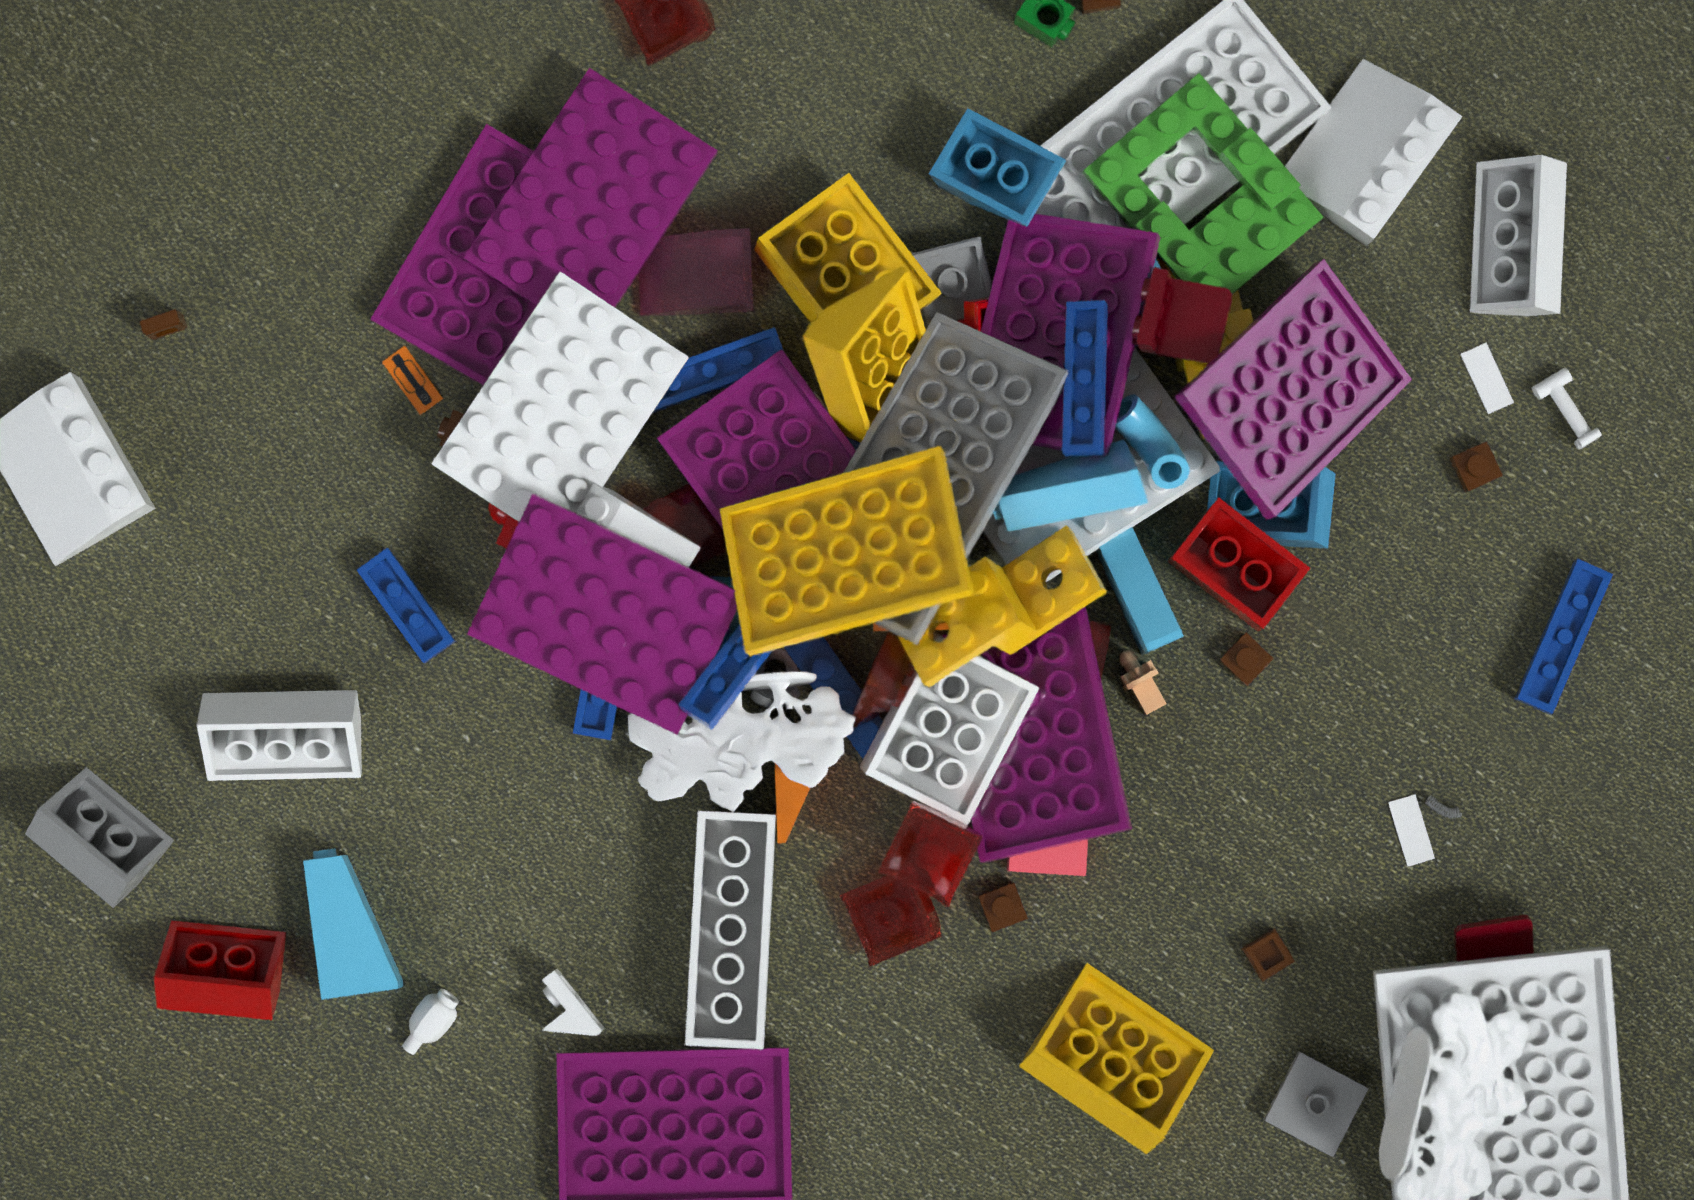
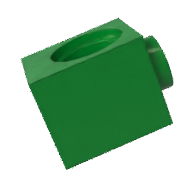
(1027, 20)

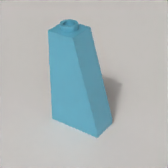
(1072, 489)
(1138, 592)
(346, 936)

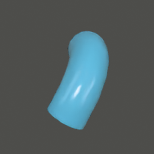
(1152, 443)

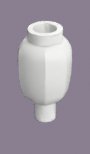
(431, 1019)

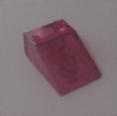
(698, 274)

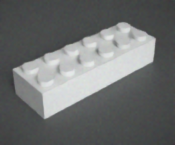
(730, 930)

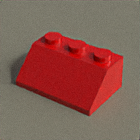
(1238, 564)
(220, 970)

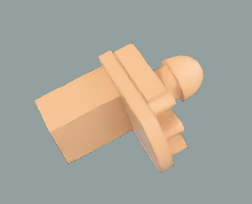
(1140, 682)

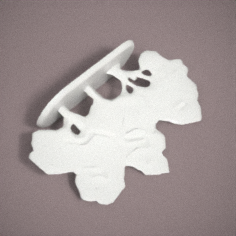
(742, 742)
(1463, 1100)

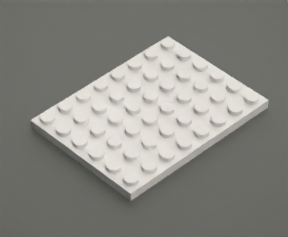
(1572, 1129)

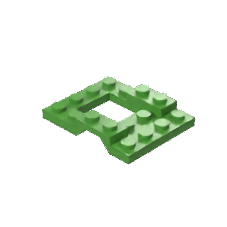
(1239, 233)

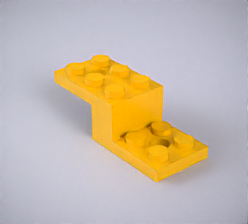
(1007, 606)

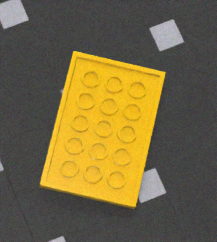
(845, 551)

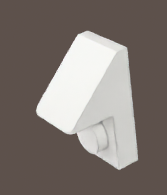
(577, 1017)

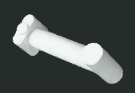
(1554, 386)

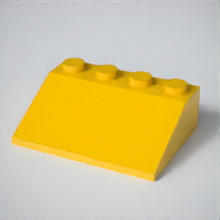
(836, 249)
(863, 348)
(1117, 1059)

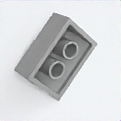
(98, 836)

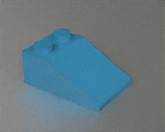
(995, 169)
(1300, 524)

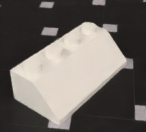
(1518, 236)
(280, 735)

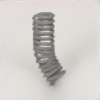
(1452, 810)

